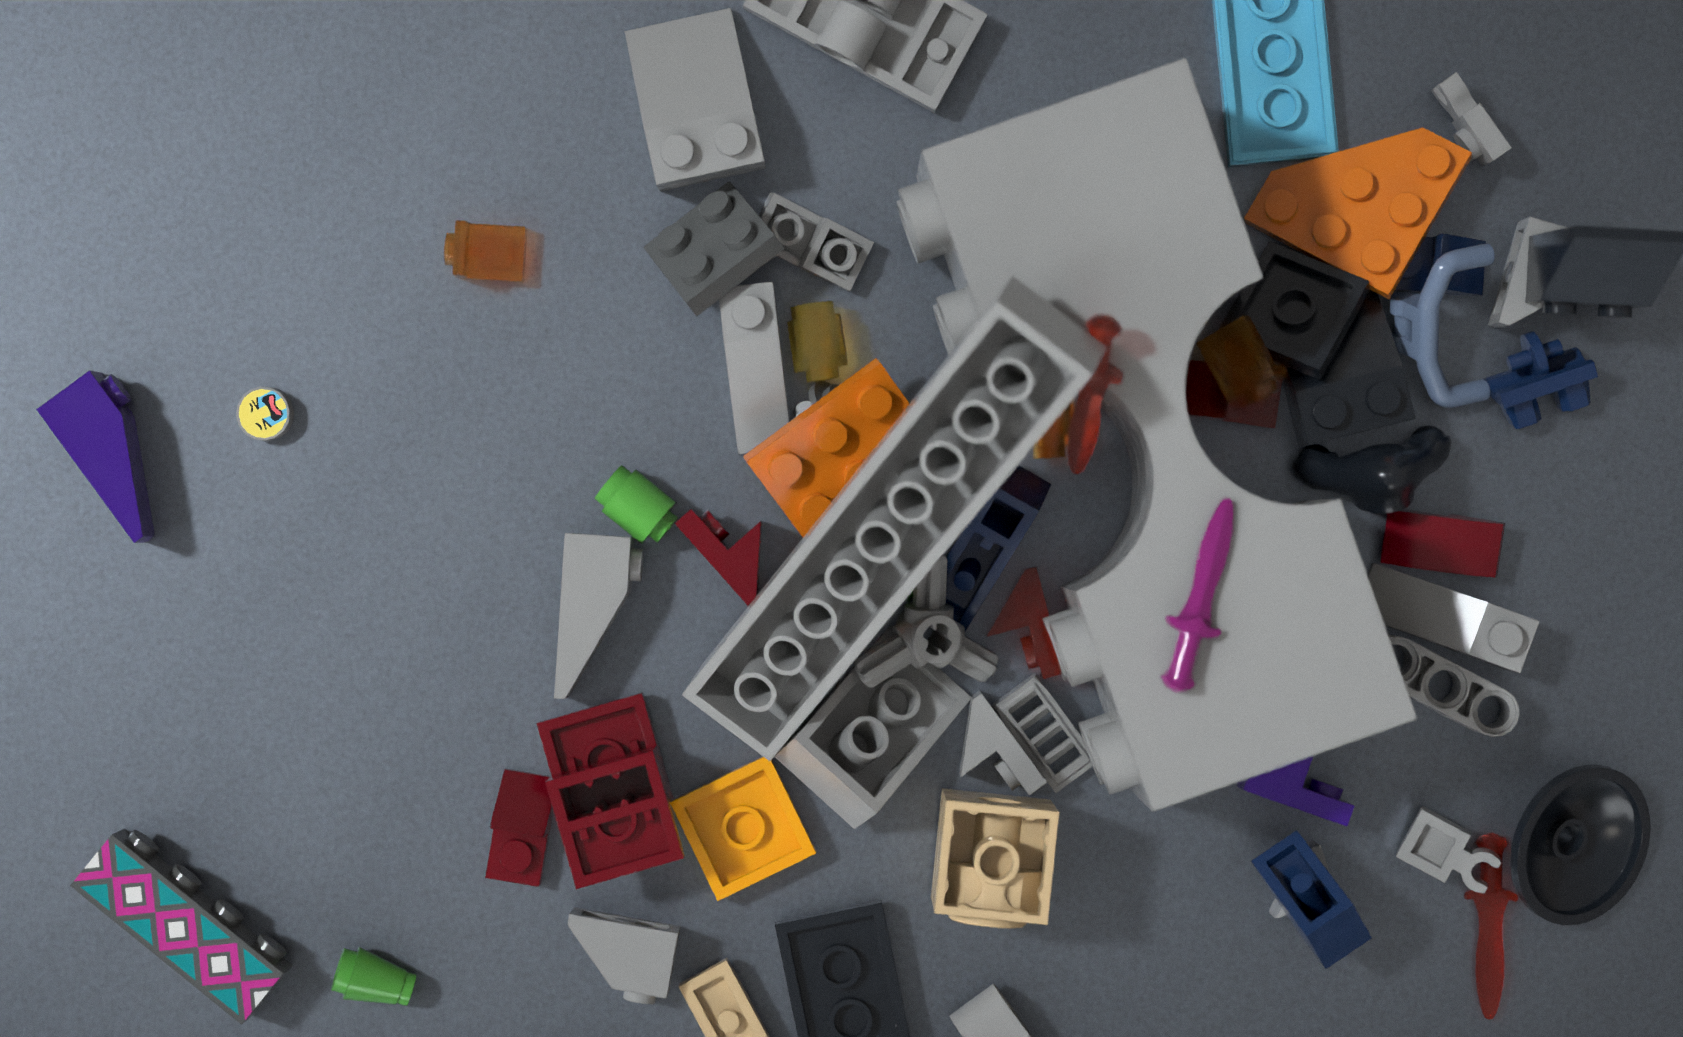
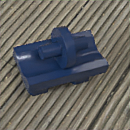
(1538, 372)

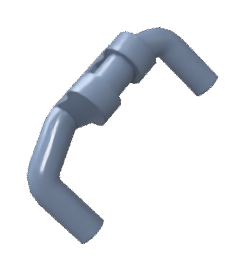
(1418, 326)

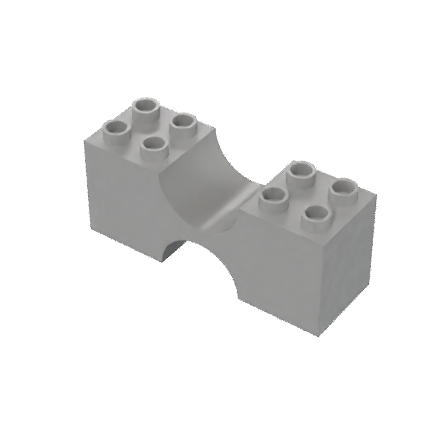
(1133, 217)

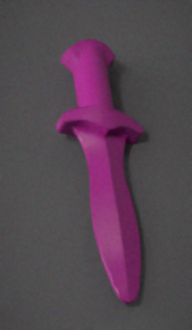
(1195, 617)

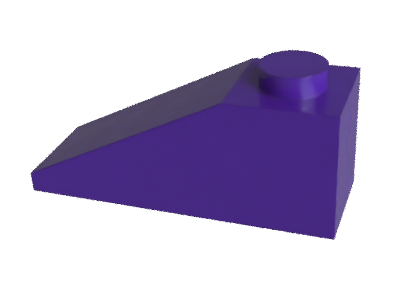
(104, 443)

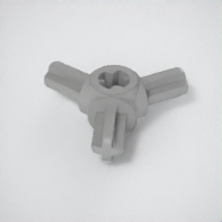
(944, 645)

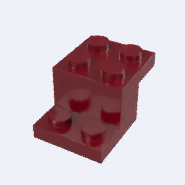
(610, 790)

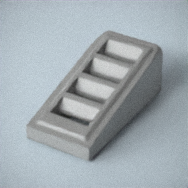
(1018, 697)

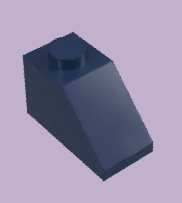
(1312, 899)

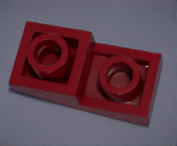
(1443, 543)

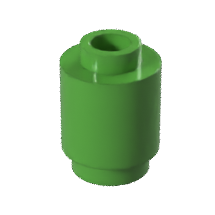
(637, 505)

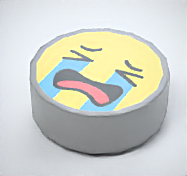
(265, 413)

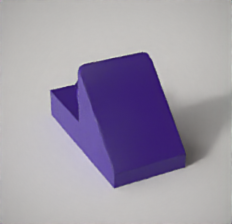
(1286, 787)

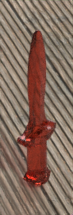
(1087, 412)
(1490, 911)

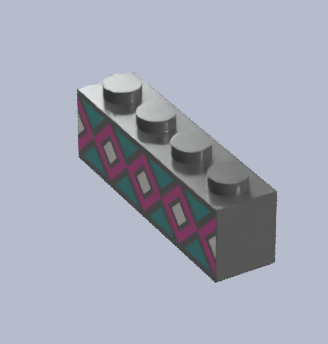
(182, 924)

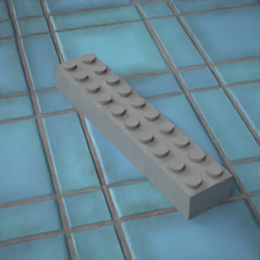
(896, 517)

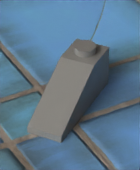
(754, 363)
(593, 590)
(1452, 619)

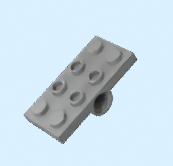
(898, 43)

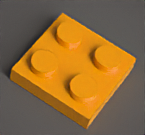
(743, 827)

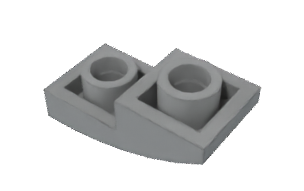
(815, 242)

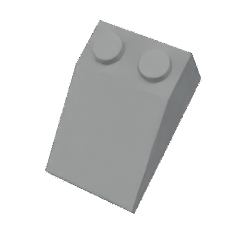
(694, 100)
(871, 738)

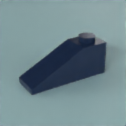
(990, 541)

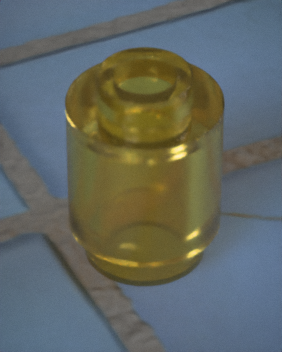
(817, 341)

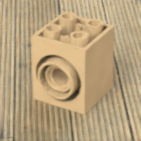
(994, 858)

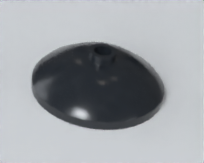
(1580, 844)

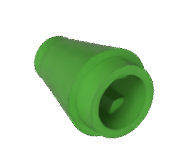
(372, 979)

